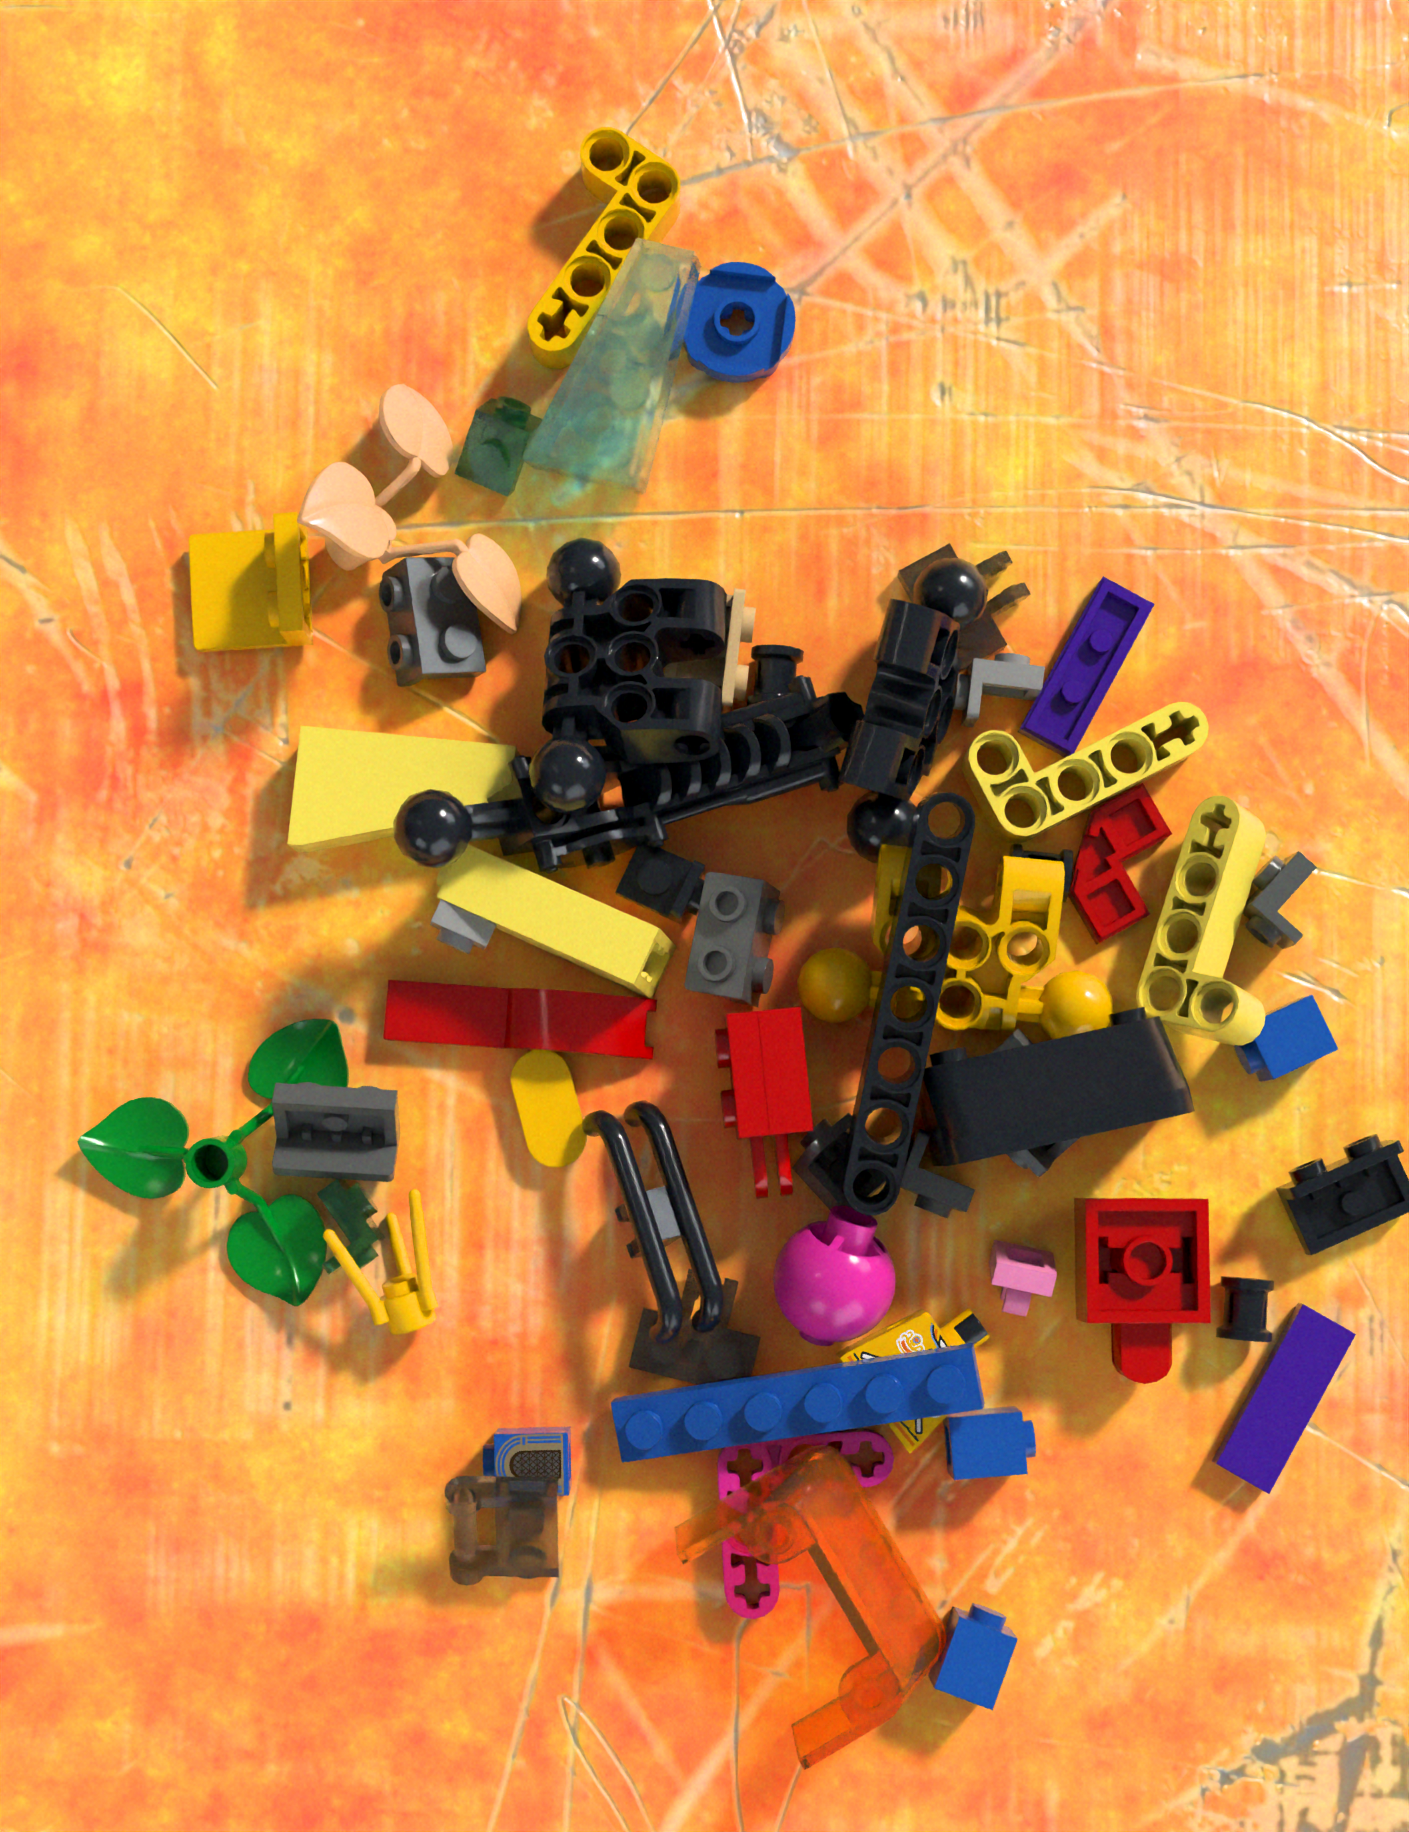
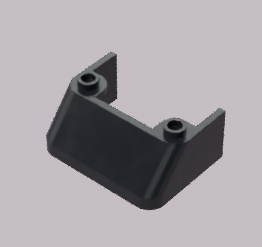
(1051, 1090)

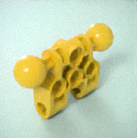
(1026, 899)

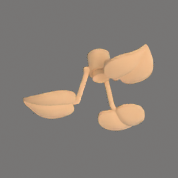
(359, 531)

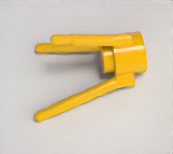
(408, 1298)

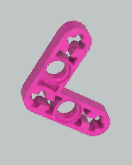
(772, 1455)

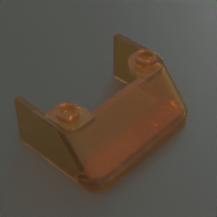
(823, 1508)

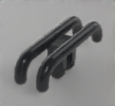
(660, 1218)

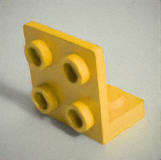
(251, 587)

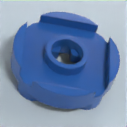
(756, 350)

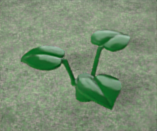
(145, 1155)

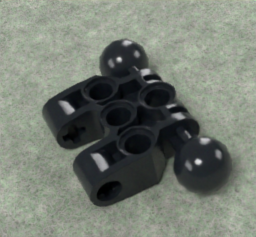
(609, 670)
(909, 701)

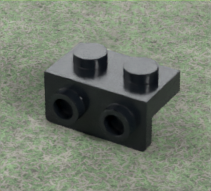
(1348, 1195)

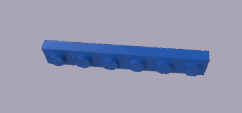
(798, 1403)

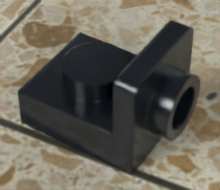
(663, 882)

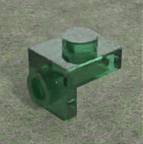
(497, 444)
(352, 1212)

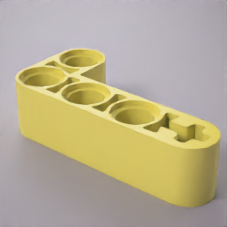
(1090, 764)
(1238, 837)

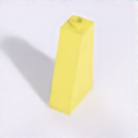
(357, 781)
(558, 920)

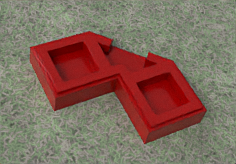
(1099, 881)

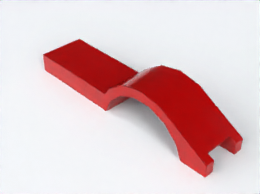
(517, 1018)

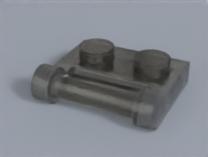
(524, 1526)

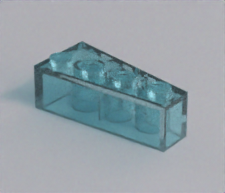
(620, 382)

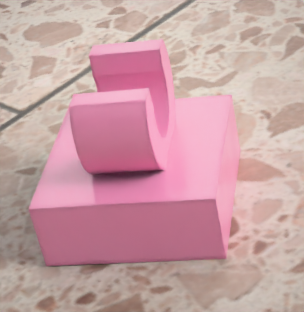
(1020, 1273)

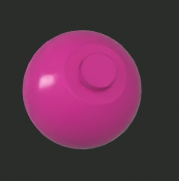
(835, 1278)

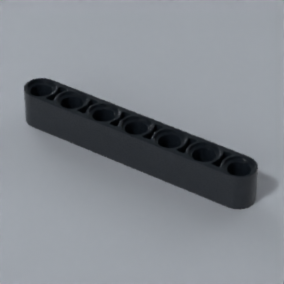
(911, 1033)

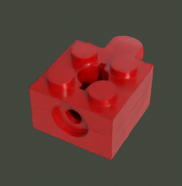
(767, 1086)
(1142, 1271)

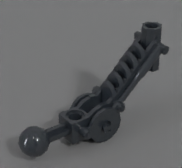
(760, 755)

